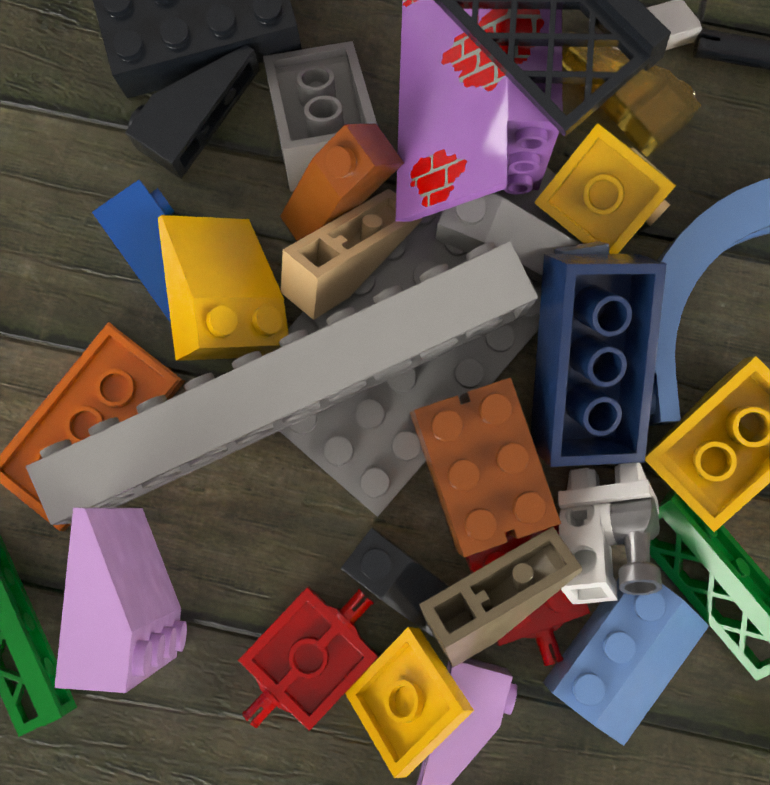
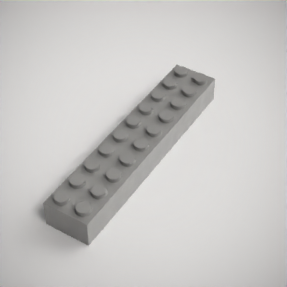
(284, 385)

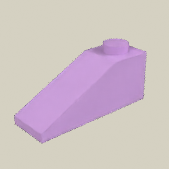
(490, 695)

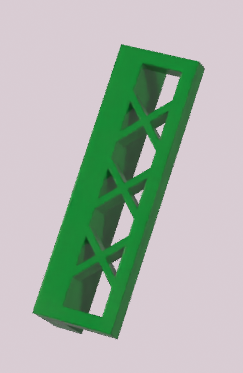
(730, 567)
(31, 654)

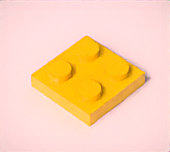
(604, 191)
(408, 702)

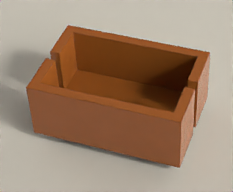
(485, 467)

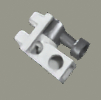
(606, 516)

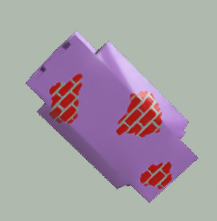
(461, 117)

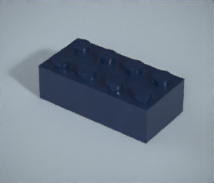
(596, 357)

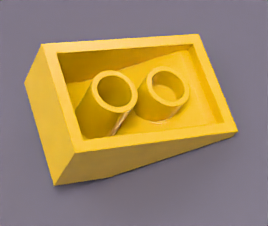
(219, 289)
(720, 446)

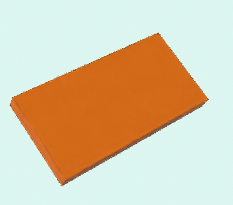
(101, 385)

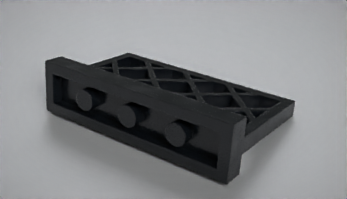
(623, 25)

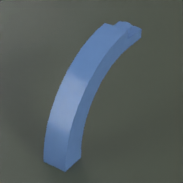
(720, 227)

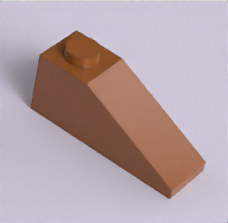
(340, 178)

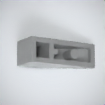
(501, 221)

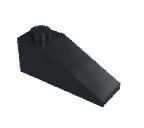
(188, 112)
(393, 576)

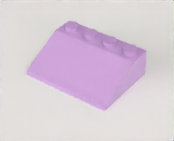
(116, 604)

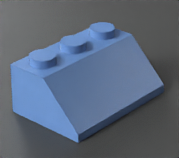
(625, 659)

